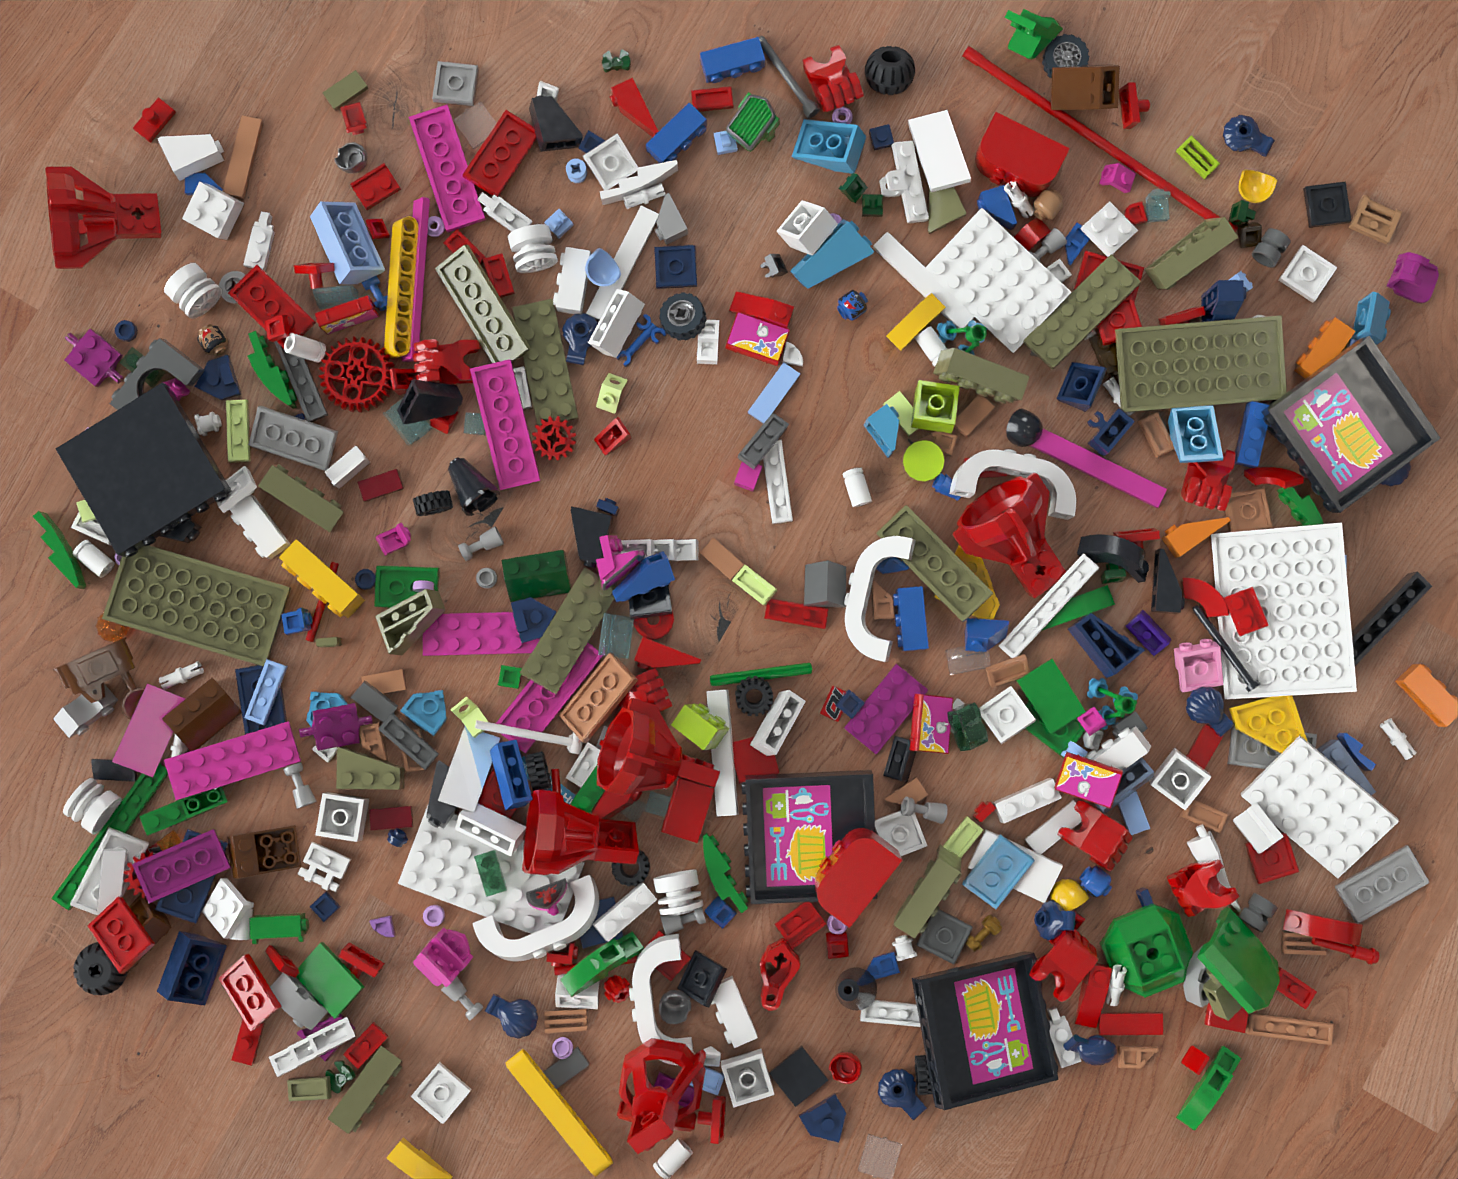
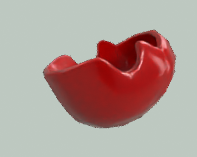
(845, 1067)

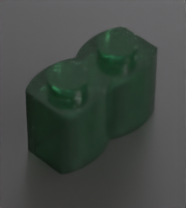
(967, 726)

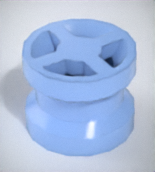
(576, 175)
(1075, 749)

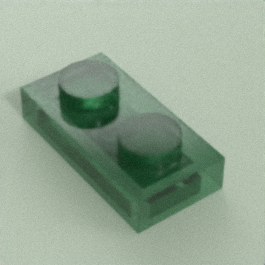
(130, 360)
(490, 873)

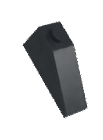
(1166, 589)

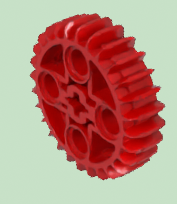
(352, 367)

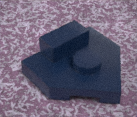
(219, 379)
(531, 618)
(825, 1119)

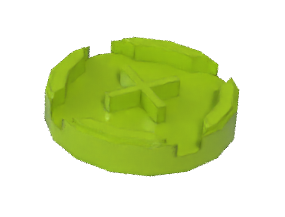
(923, 460)

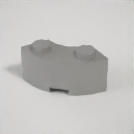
(81, 713)
(1195, 979)
(298, 1001)

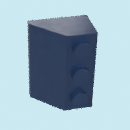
(191, 969)

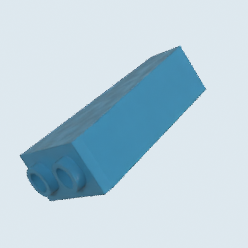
(835, 254)

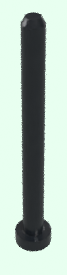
(1251, 684)

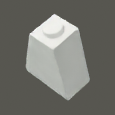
(191, 153)

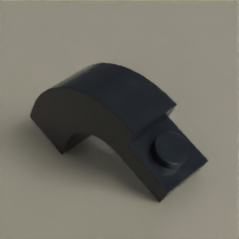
(1117, 551)

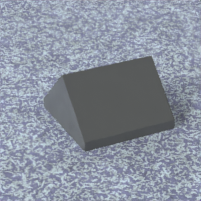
(825, 584)

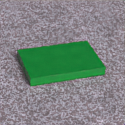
(396, 583)
(1051, 696)
(1059, 739)
(329, 980)

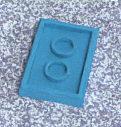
(998, 871)

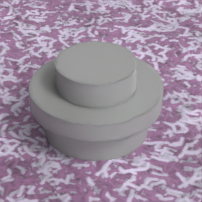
(486, 578)

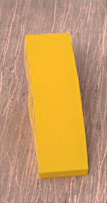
(915, 321)
(416, 1162)

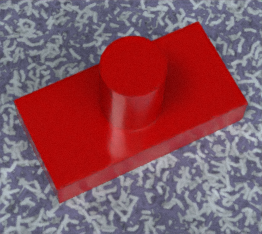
(1131, 105)
(154, 119)
(314, 271)
(1182, 316)
(1139, 535)
(360, 961)
(247, 1044)
(715, 1119)

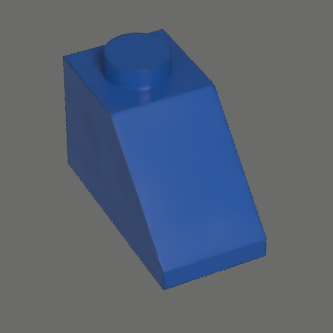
(998, 206)
(984, 633)

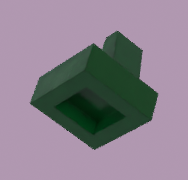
(853, 187)
(872, 205)
(1241, 213)
(1113, 574)

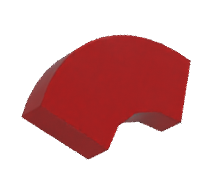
(1274, 476)
(1206, 595)

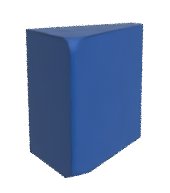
(720, 912)

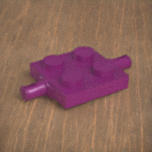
(94, 358)
(335, 726)

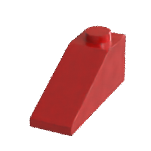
(631, 105)
(762, 308)
(660, 656)
(613, 803)
(1093, 995)

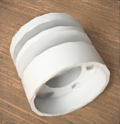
(532, 248)
(192, 290)
(91, 805)
(678, 892)

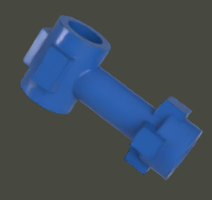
(371, 284)

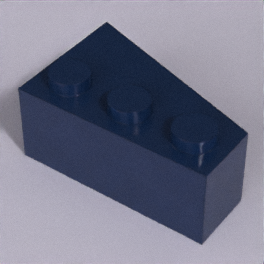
(1223, 300)
(1104, 645)

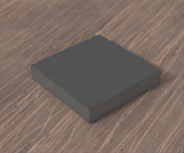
(944, 936)

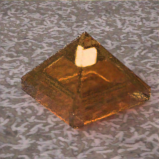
(168, 841)

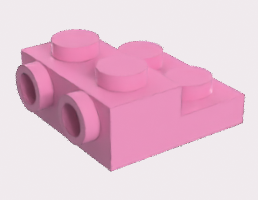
(1198, 665)

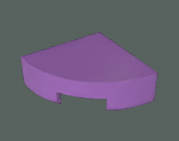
(383, 926)

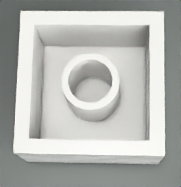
(213, 210)
(807, 227)
(1180, 779)
(342, 817)
(747, 1078)

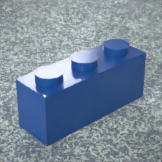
(732, 60)
(677, 134)
(1251, 435)
(911, 619)
(510, 774)

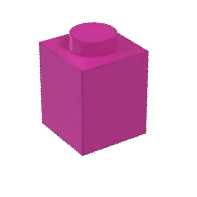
(747, 477)

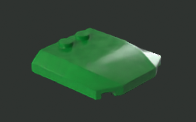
(1241, 962)

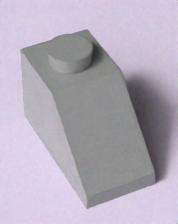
(669, 222)

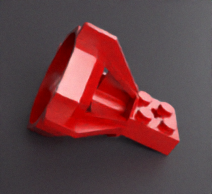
(104, 217)
(1016, 534)
(644, 754)
(564, 836)
(656, 1109)

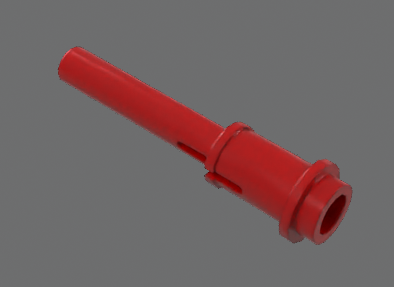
(1369, 955)

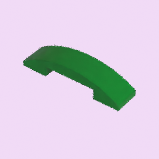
(1082, 605)

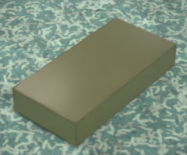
(345, 90)
(309, 1088)

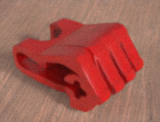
(832, 81)
(444, 362)
(1207, 482)
(648, 690)
(1098, 836)
(1199, 888)
(1067, 961)
(780, 979)

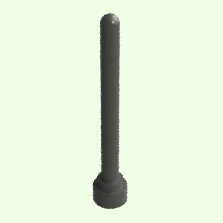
(810, 108)

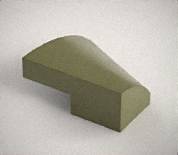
(944, 208)

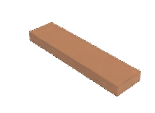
(243, 157)
(1290, 1028)

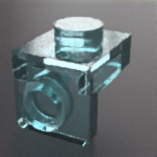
(1157, 205)

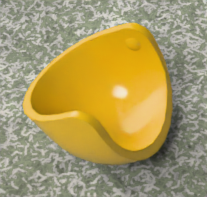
(1256, 186)
(1068, 894)

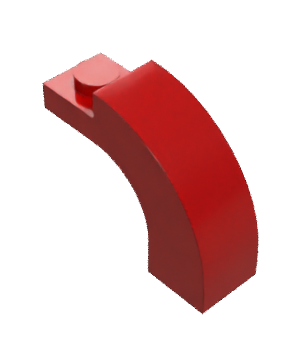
(1323, 927)

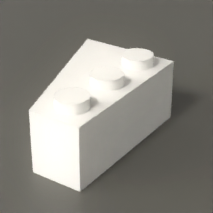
(1122, 751)

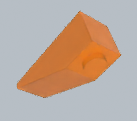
(1186, 536)

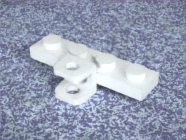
(906, 181)

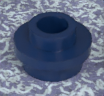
(397, 837)

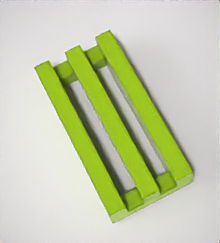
(1197, 157)

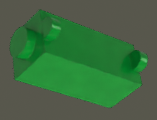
(278, 926)

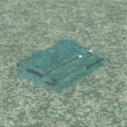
(408, 432)
(616, 635)

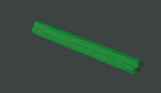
(766, 673)

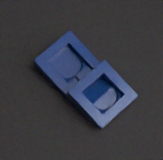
(1353, 747)

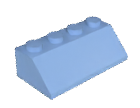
(346, 241)

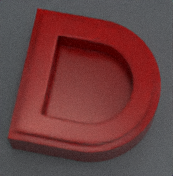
(1136, 213)

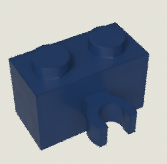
(1109, 431)

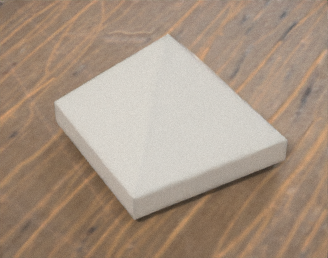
(547, 90)
(1093, 741)
(712, 1057)

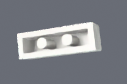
(572, 281)
(616, 323)
(259, 527)
(777, 723)
(1026, 800)
(491, 829)
(624, 911)
(733, 1014)

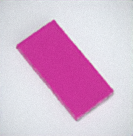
(147, 732)

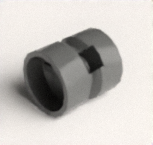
(1270, 249)
(1258, 912)

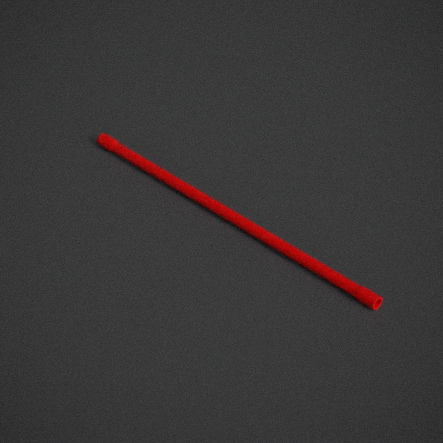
(979, 60)

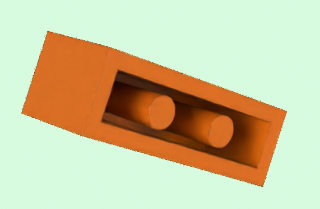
(1325, 347)
(1429, 694)

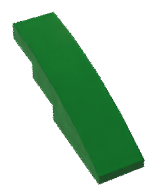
(63, 553)

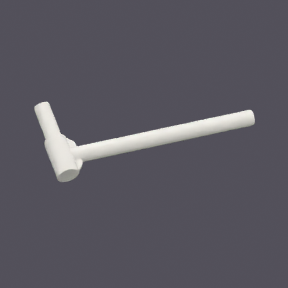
(572, 742)

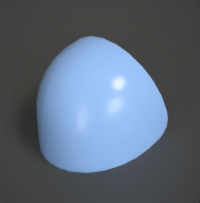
(602, 268)

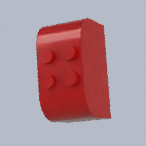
(1019, 156)
(854, 873)

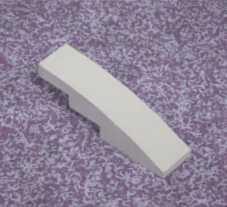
(647, 177)
(674, 549)
(312, 1047)

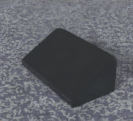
(900, 760)
(107, 770)

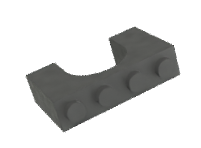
(161, 356)

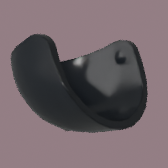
(1023, 428)

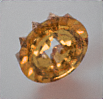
(109, 634)

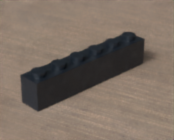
(1388, 613)

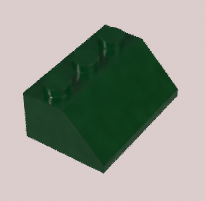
(536, 575)

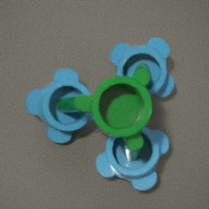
(974, 332)
(1123, 702)

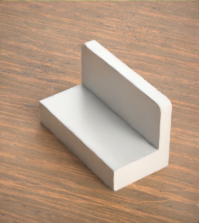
(347, 467)
(1257, 828)
(586, 999)

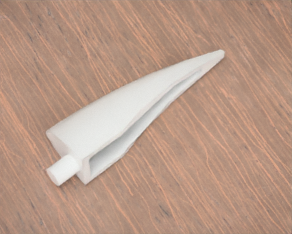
(1206, 849)

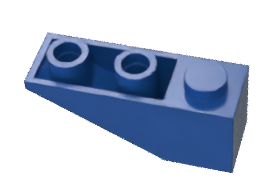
(648, 574)

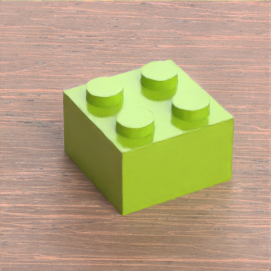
(935, 406)
(700, 726)

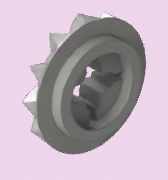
(226, 284)

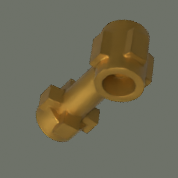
(991, 925)

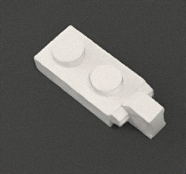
(504, 212)
(260, 242)
(1059, 1034)

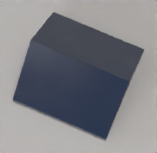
(1081, 385)

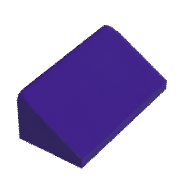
(1148, 633)

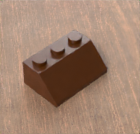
(202, 715)
(152, 920)

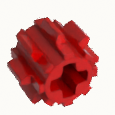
(616, 989)

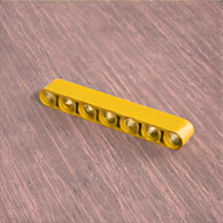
(395, 294)
(559, 1112)

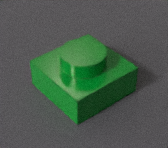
(509, 677)

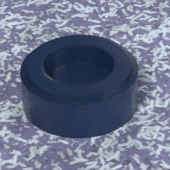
(126, 331)
(365, 579)

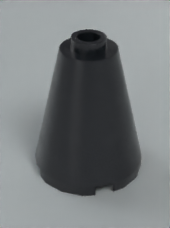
(472, 487)
(863, 988)

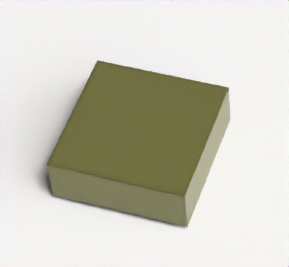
(328, 642)

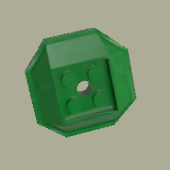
(1137, 932)

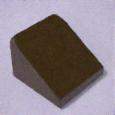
(1249, 234)

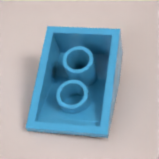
(830, 145)
(1195, 434)

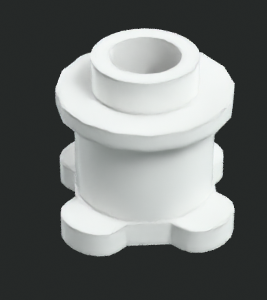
(208, 423)
(904, 948)

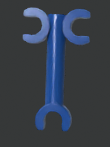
(648, 330)

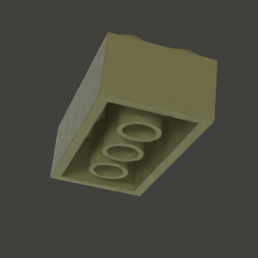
(980, 375)

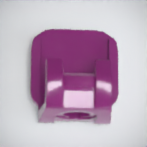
(1413, 277)

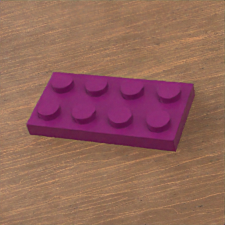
(885, 709)
(181, 865)

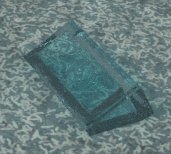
(334, 296)

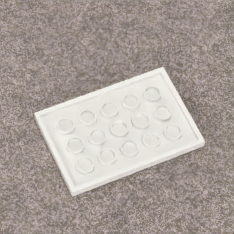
(997, 280)
(1319, 807)

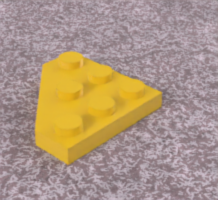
(976, 565)
(1270, 721)

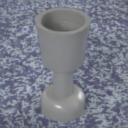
(1050, 244)
(488, 540)
(302, 794)
(932, 811)
(674, 923)
(457, 991)

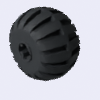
(890, 70)
(88, 975)

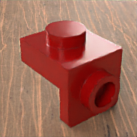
(354, 118)
(560, 958)

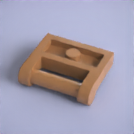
(1374, 225)

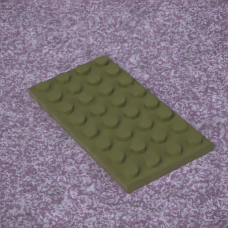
(1200, 363)
(197, 604)

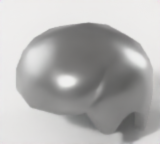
(351, 158)
(674, 1007)

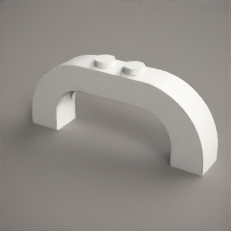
(1055, 479)
(860, 590)
(550, 938)
(656, 952)

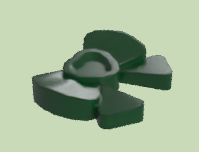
(616, 63)
(339, 1080)

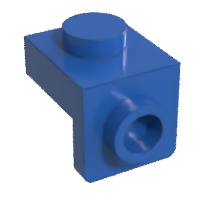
(297, 621)

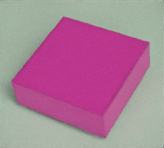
(1091, 721)

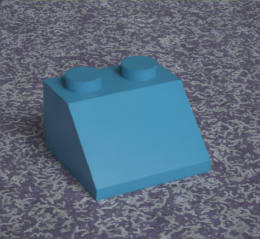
(1371, 318)
(884, 428)

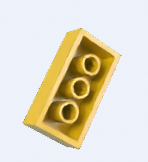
(316, 575)

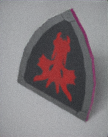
(547, 896)

